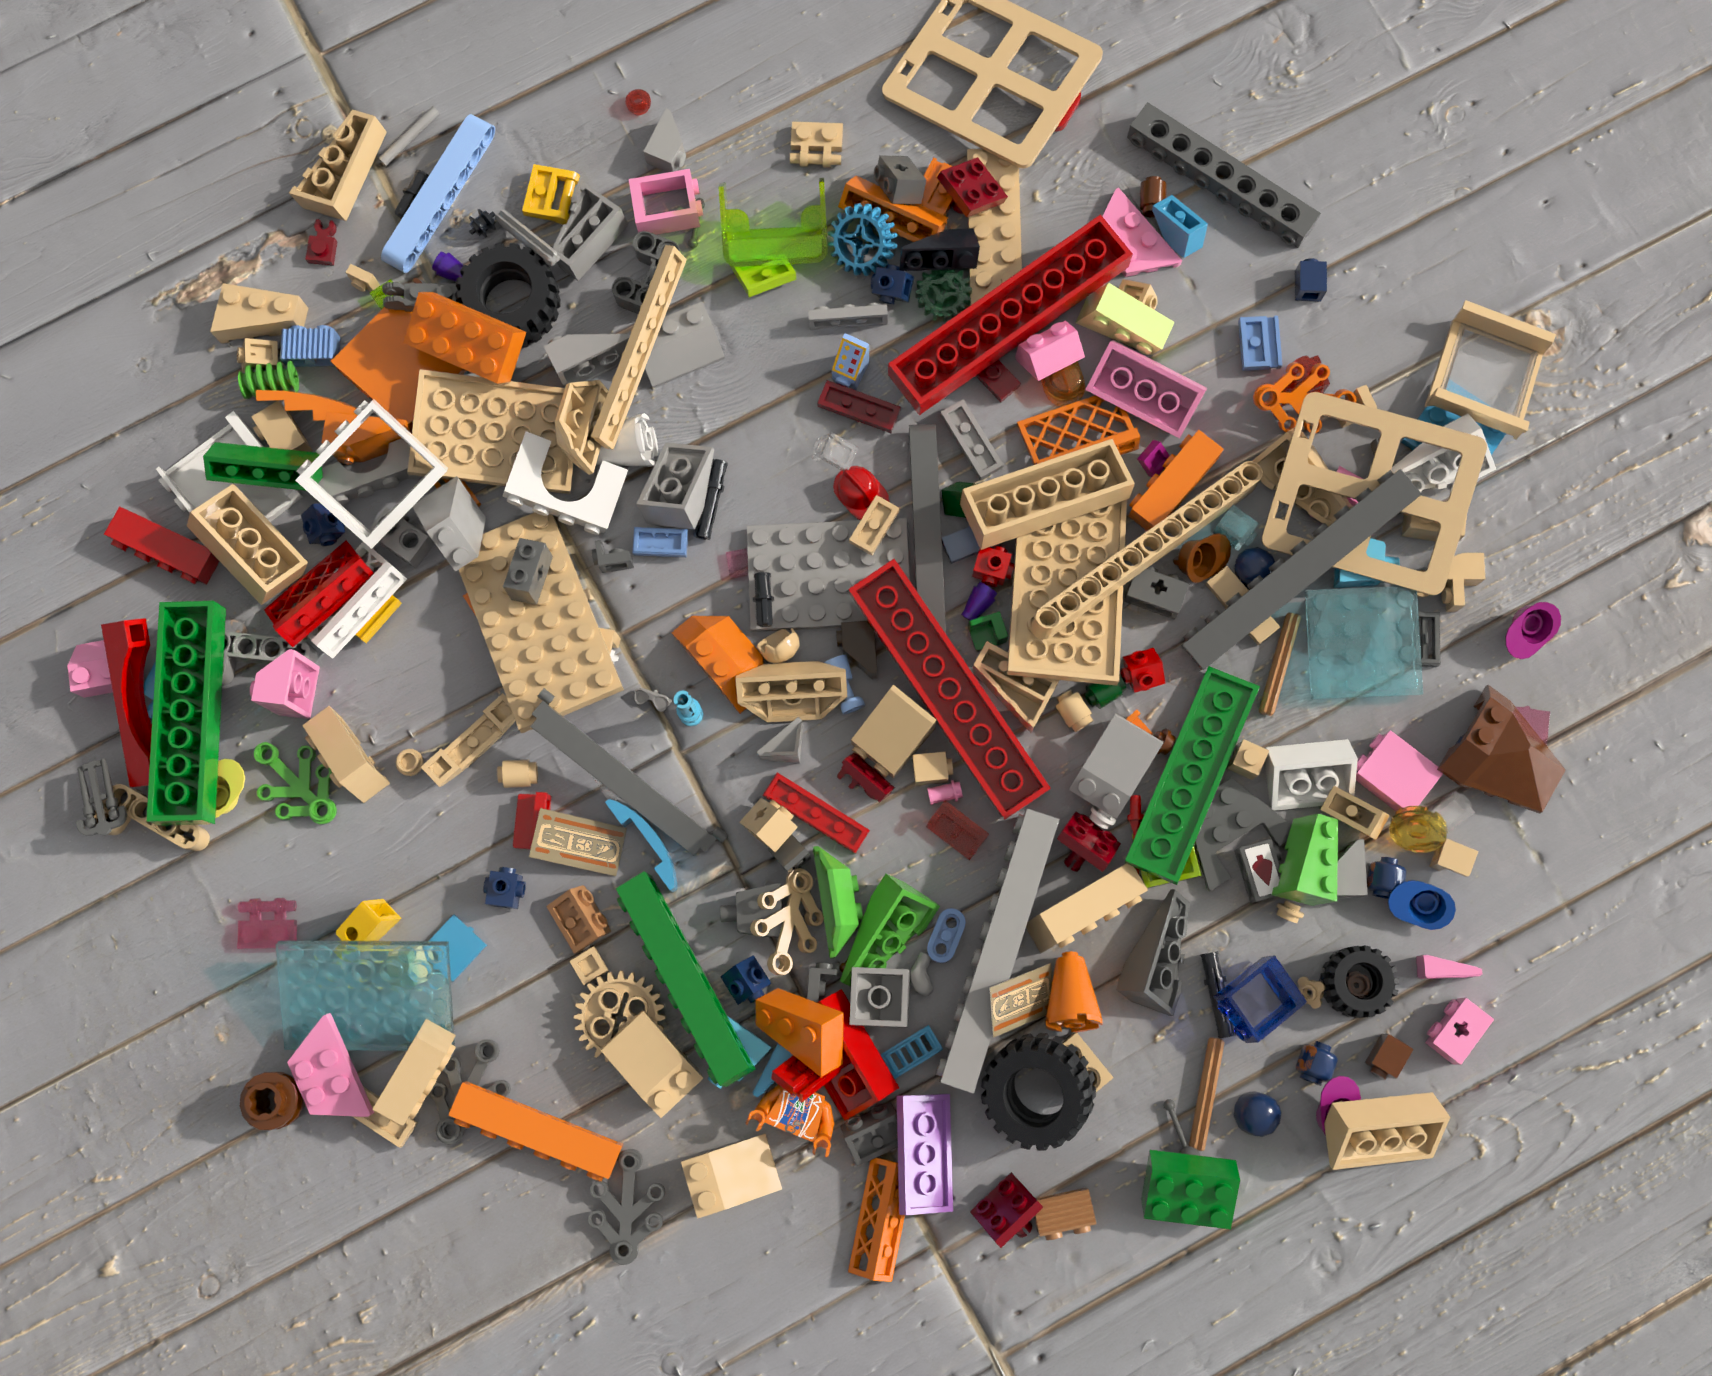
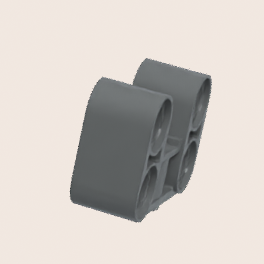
(634, 300)

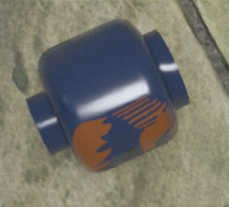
(1385, 876)
(1316, 1063)

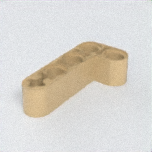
(135, 806)

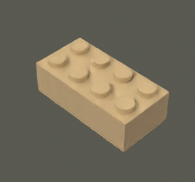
(247, 544)

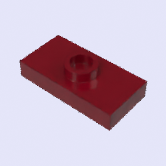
(999, 380)

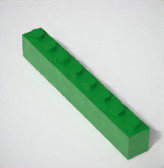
(685, 980)

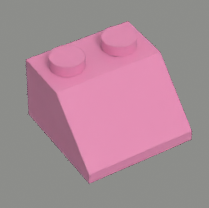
(1050, 350)
(89, 670)

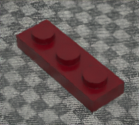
(858, 406)

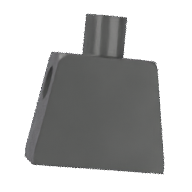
(747, 910)

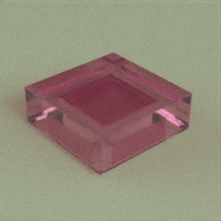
(737, 563)

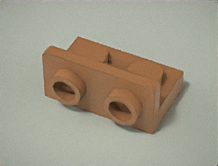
(578, 918)

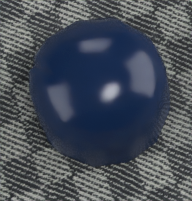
(1253, 563)
(1257, 1114)

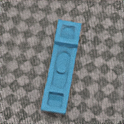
(665, 868)

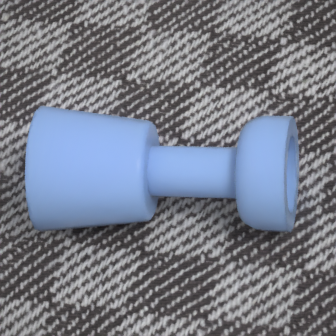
(851, 703)

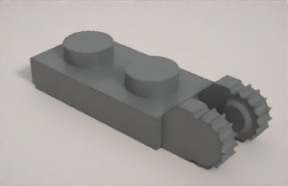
(410, 293)

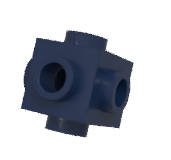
(891, 284)
(321, 525)
(513, 892)
(746, 980)

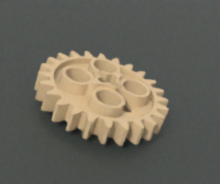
(596, 1009)

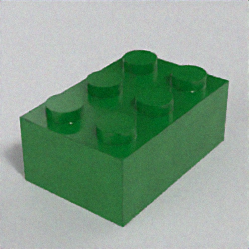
(1190, 1189)

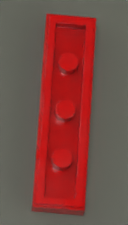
(816, 813)

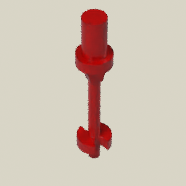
(1135, 816)

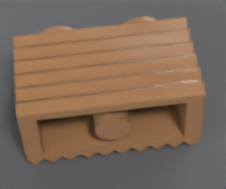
(1065, 1212)

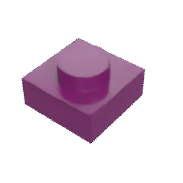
(1153, 458)

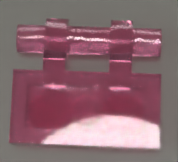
(266, 933)

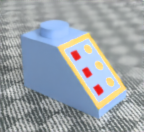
(850, 362)

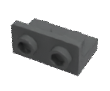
(871, 1133)

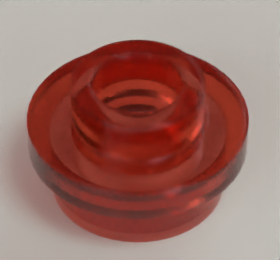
(641, 107)

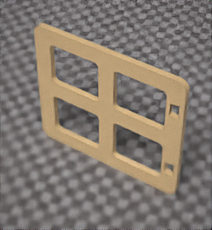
(994, 73)
(1392, 427)

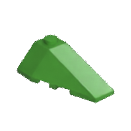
(889, 921)

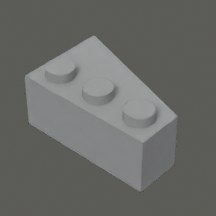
(589, 232)

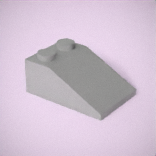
(585, 355)
(677, 486)
(1116, 766)

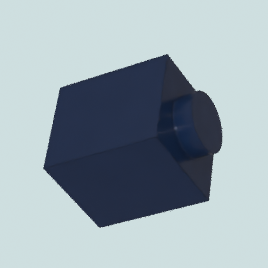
(1310, 280)

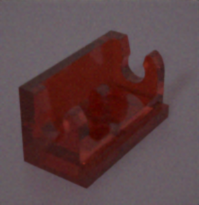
(957, 830)

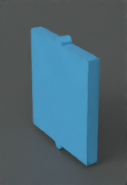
(463, 944)

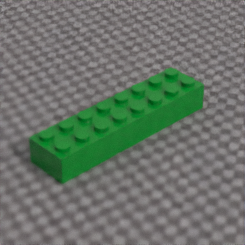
(186, 713)

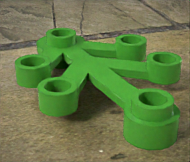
(298, 787)

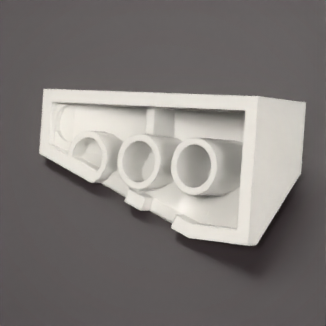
(1435, 466)

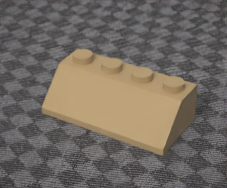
(1384, 1130)

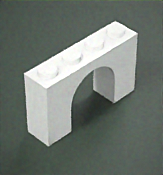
(527, 488)

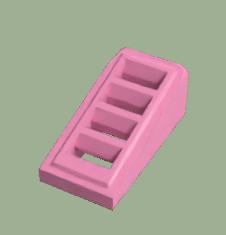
(1434, 968)

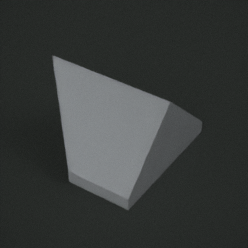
(785, 745)

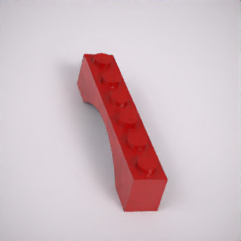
(126, 653)

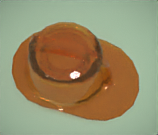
(1065, 385)

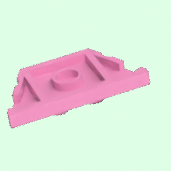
(1145, 243)
(327, 1074)

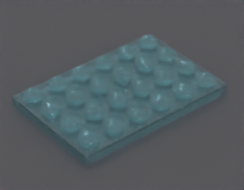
(370, 988)

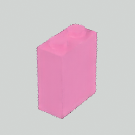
(1396, 772)

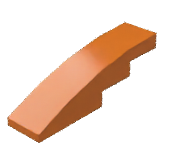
(303, 401)

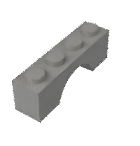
(347, 485)

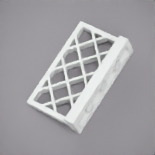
(356, 612)

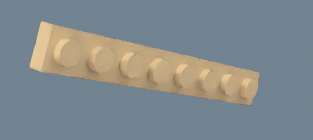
(638, 347)

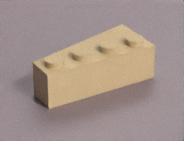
(342, 167)
(1085, 907)

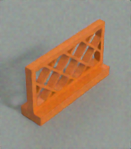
(1125, 441)

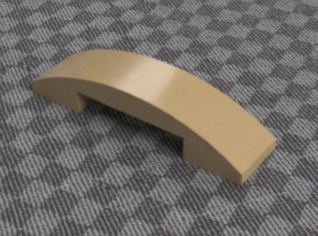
(471, 743)

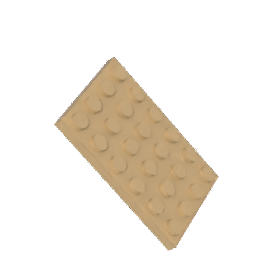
(481, 425)

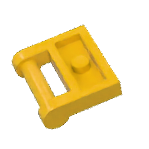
(542, 192)

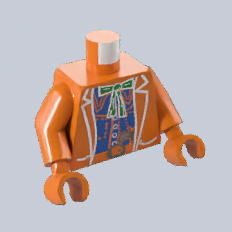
(807, 1120)

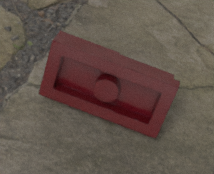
(870, 780)

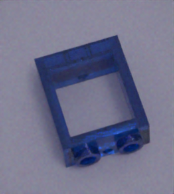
(1281, 985)

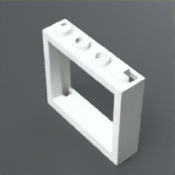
(344, 431)

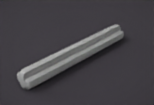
(527, 237)

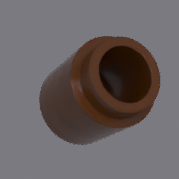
(1151, 192)

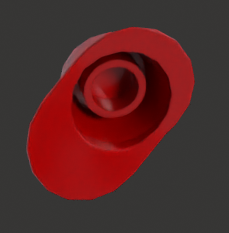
(857, 490)

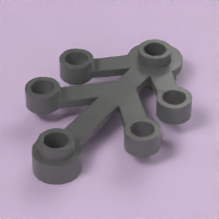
(455, 1082)
(626, 1211)

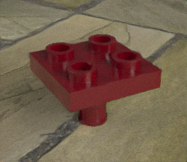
(971, 187)
(1087, 843)
(1007, 1210)

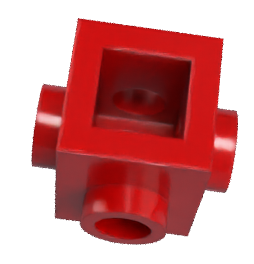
(985, 563)
(1143, 670)

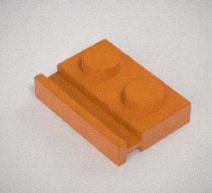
(935, 195)

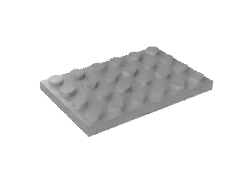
(815, 568)

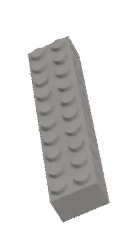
(999, 948)

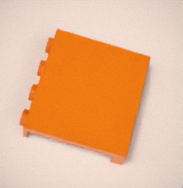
(386, 366)

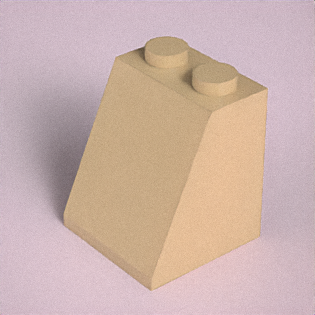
(893, 732)

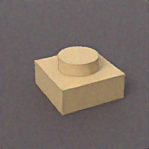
(361, 279)
(589, 966)

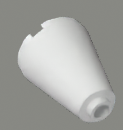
(634, 445)

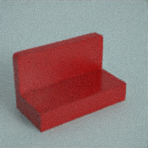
(526, 817)

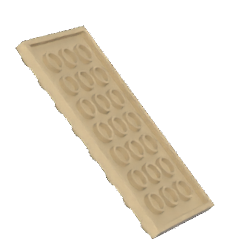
(1045, 567)
(544, 643)

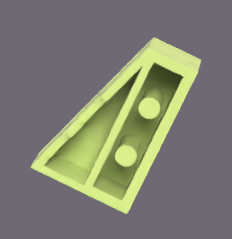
(1125, 320)

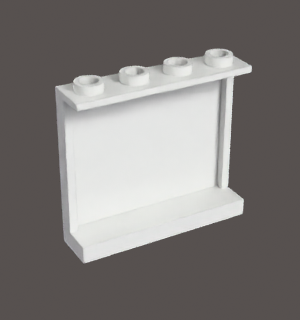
(192, 489)

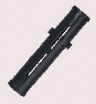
(715, 488)
(1211, 960)

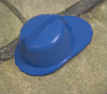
(1422, 904)

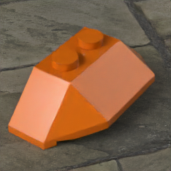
(719, 651)

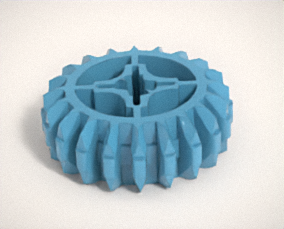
(841, 236)

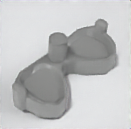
(660, 701)

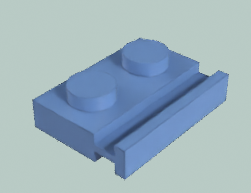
(1260, 343)

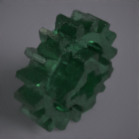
(934, 285)

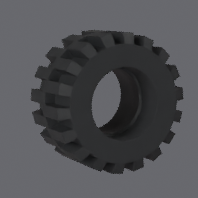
(1382, 978)

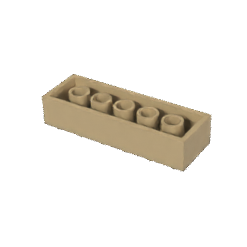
(1046, 493)

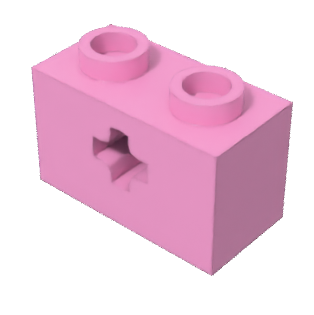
(1472, 1026)

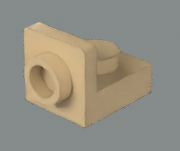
(1140, 291)
(257, 352)

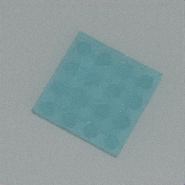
(1363, 642)

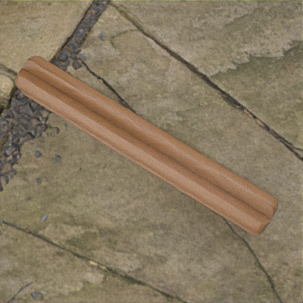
(1279, 664)
(1206, 1093)

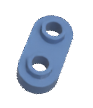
(947, 936)

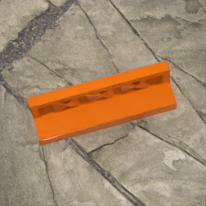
(886, 1221)

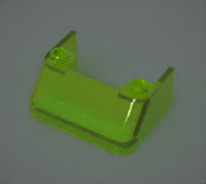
(773, 245)

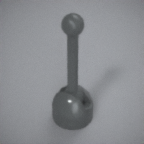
(1170, 1105)

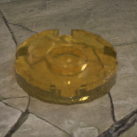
(1418, 829)

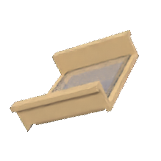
(1489, 368)

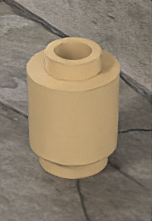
(1074, 710)
(517, 773)

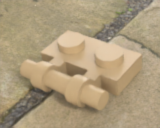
(816, 137)

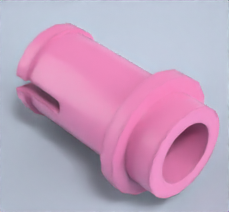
(945, 792)

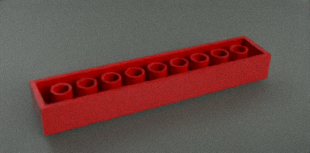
(1009, 314)
(949, 689)

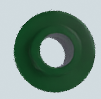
(1101, 694)

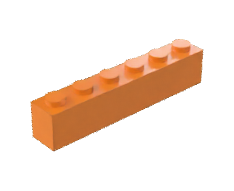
(535, 1130)

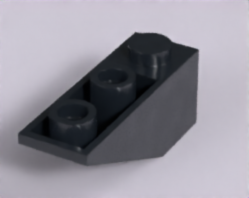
(942, 251)

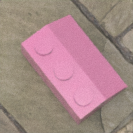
(286, 685)

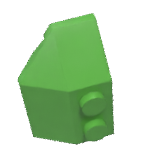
(837, 900)

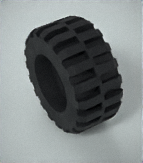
(505, 264)
(1013, 1116)

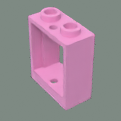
(667, 221)

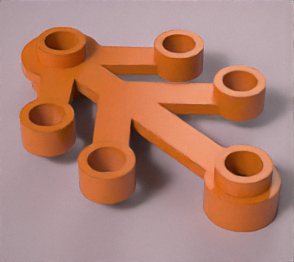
(1296, 396)

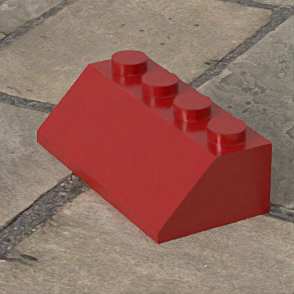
(863, 1075)

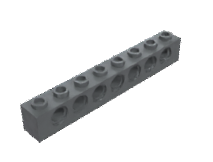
(1218, 162)

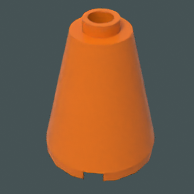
(1072, 996)

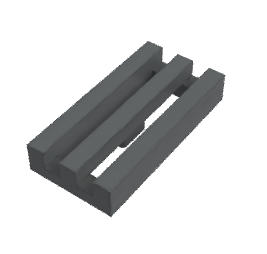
(1436, 660)

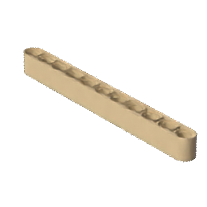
(1141, 557)

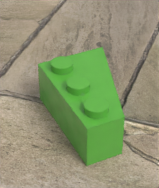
(1311, 861)

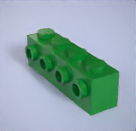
(257, 465)

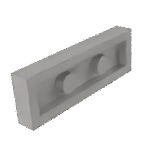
(848, 316)
(971, 439)

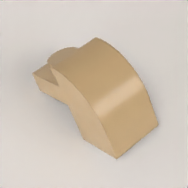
(1466, 570)

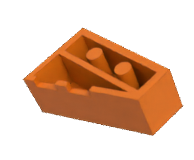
(803, 1028)

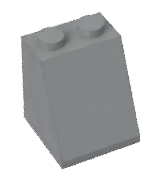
(452, 522)

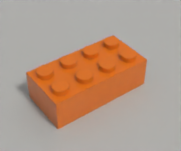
(464, 337)

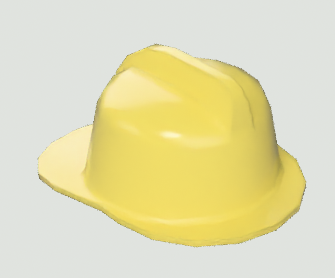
(229, 785)

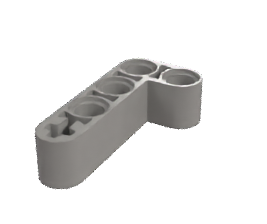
(260, 653)

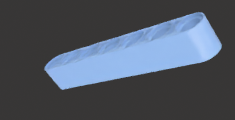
(438, 193)

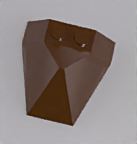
(1503, 756)

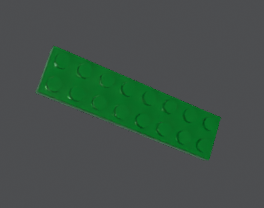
(1192, 775)

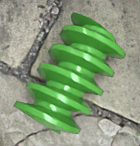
(270, 379)

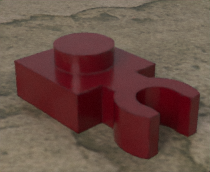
(323, 247)

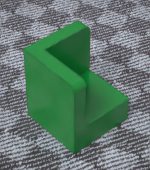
(987, 628)

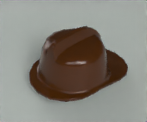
(1204, 557)

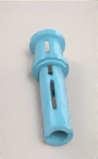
(683, 709)

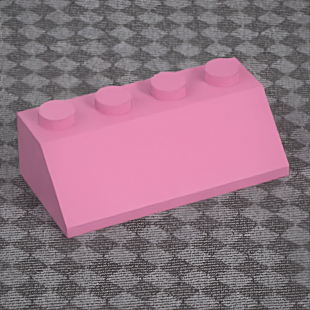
(1146, 388)

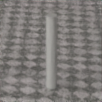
(409, 136)

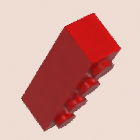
(161, 545)

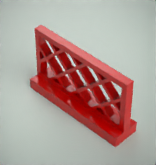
(317, 605)

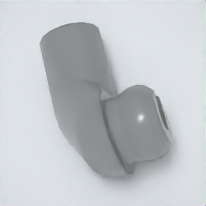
(919, 976)

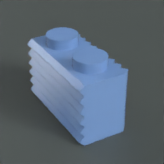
(309, 346)

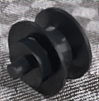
(482, 223)

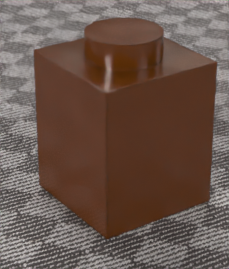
(1388, 1057)

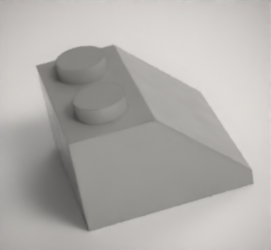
(880, 997)

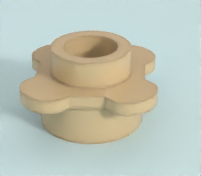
(1317, 989)

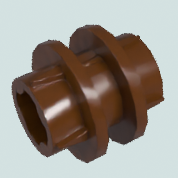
(255, 1101)

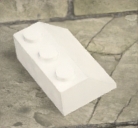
(1307, 772)

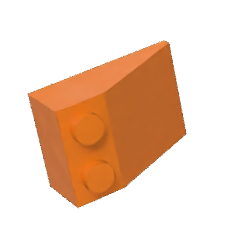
(366, 442)

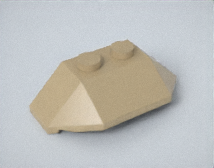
(576, 420)
(791, 690)

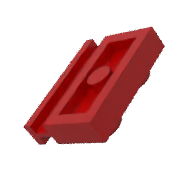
(800, 1079)

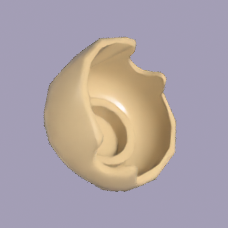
(779, 646)

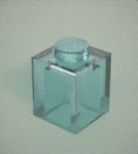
(1237, 528)

